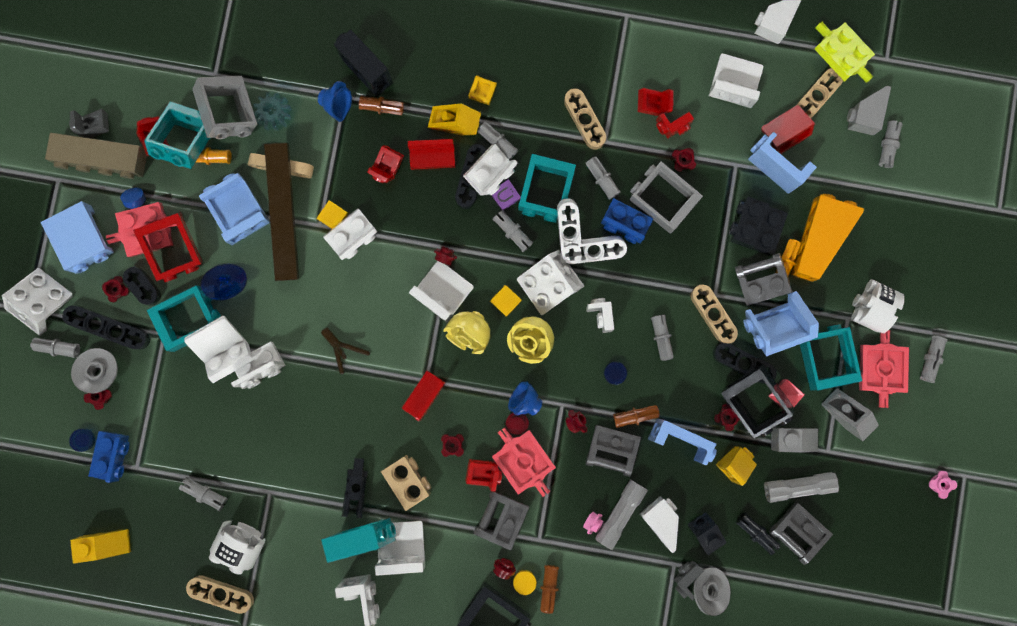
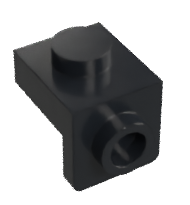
(707, 533)

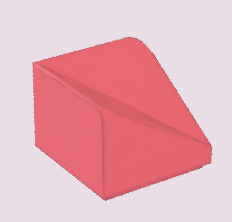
(791, 392)

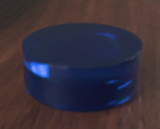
(615, 373)
(82, 440)

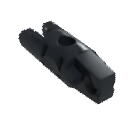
(355, 476)

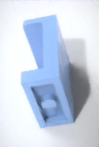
(777, 166)
(234, 208)
(76, 238)
(782, 325)
(705, 447)

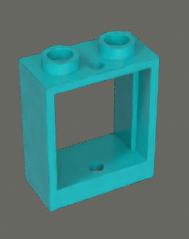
(182, 116)
(551, 166)
(163, 325)
(849, 356)
(359, 540)

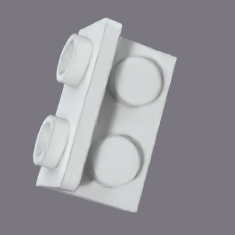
(490, 171)
(350, 235)
(605, 317)

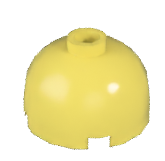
(468, 330)
(531, 339)

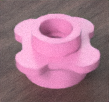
(942, 477)
(593, 523)

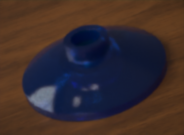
(223, 282)

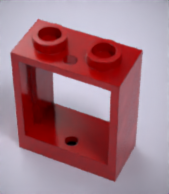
(158, 225)

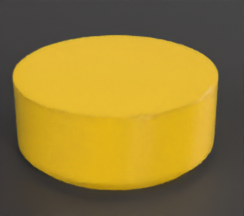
(524, 582)

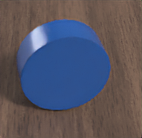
(133, 198)

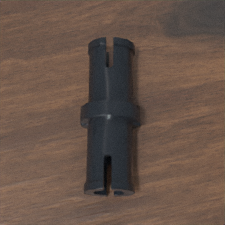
(758, 533)

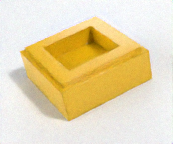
(482, 90)
(332, 215)
(505, 300)

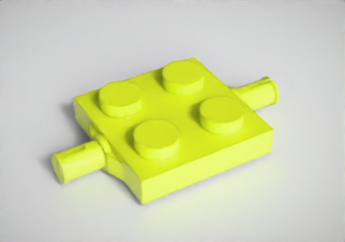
(844, 51)

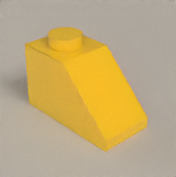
(454, 119)
(737, 465)
(100, 546)

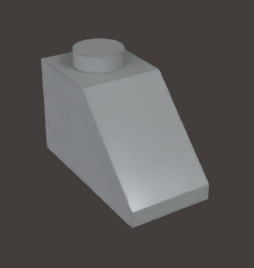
(869, 113)
(851, 414)
(794, 439)

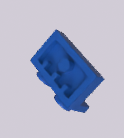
(626, 221)
(109, 456)

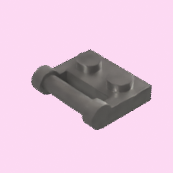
(765, 287)
(616, 443)
(508, 522)
(806, 527)

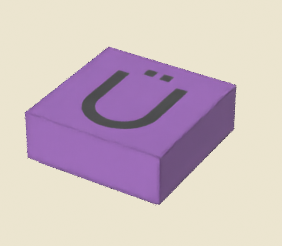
(506, 195)

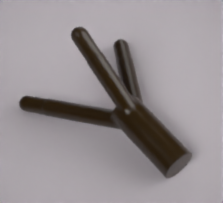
(336, 344)

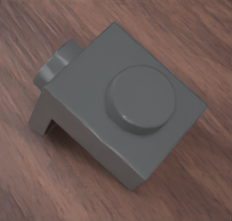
(90, 124)
(687, 574)

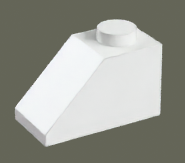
(776, 20)
(663, 521)

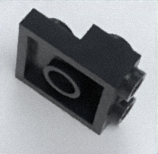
(757, 226)

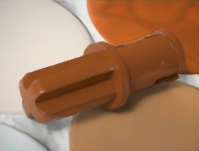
(381, 105)
(636, 415)
(549, 589)

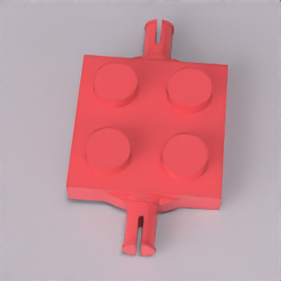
(136, 218)
(884, 369)
(523, 462)

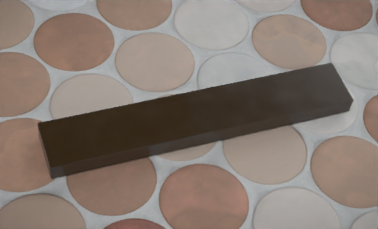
(281, 211)

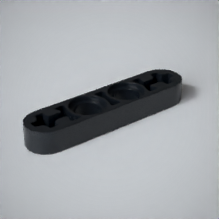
(106, 327)

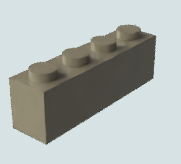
(97, 155)

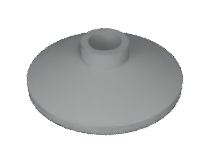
(87, 364)
(712, 591)

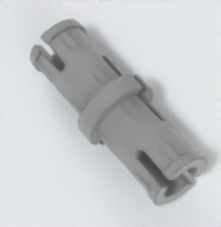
(890, 144)
(512, 230)
(933, 359)
(203, 494)

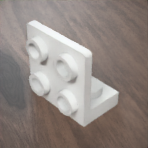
(736, 81)
(549, 282)
(442, 291)
(35, 299)
(219, 348)
(265, 363)
(405, 553)
(361, 585)

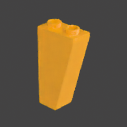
(824, 234)

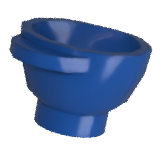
(336, 100)
(524, 400)

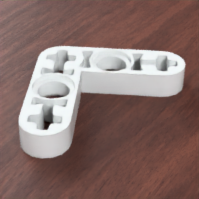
(575, 241)

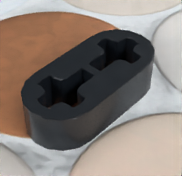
(138, 290)

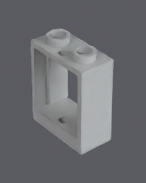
(224, 86)
(678, 183)

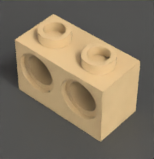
(401, 485)

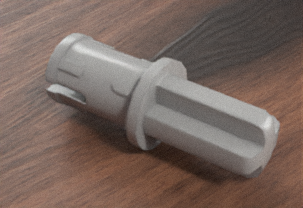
(494, 137)
(602, 177)
(662, 337)
(55, 347)

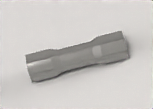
(785, 489)
(612, 528)

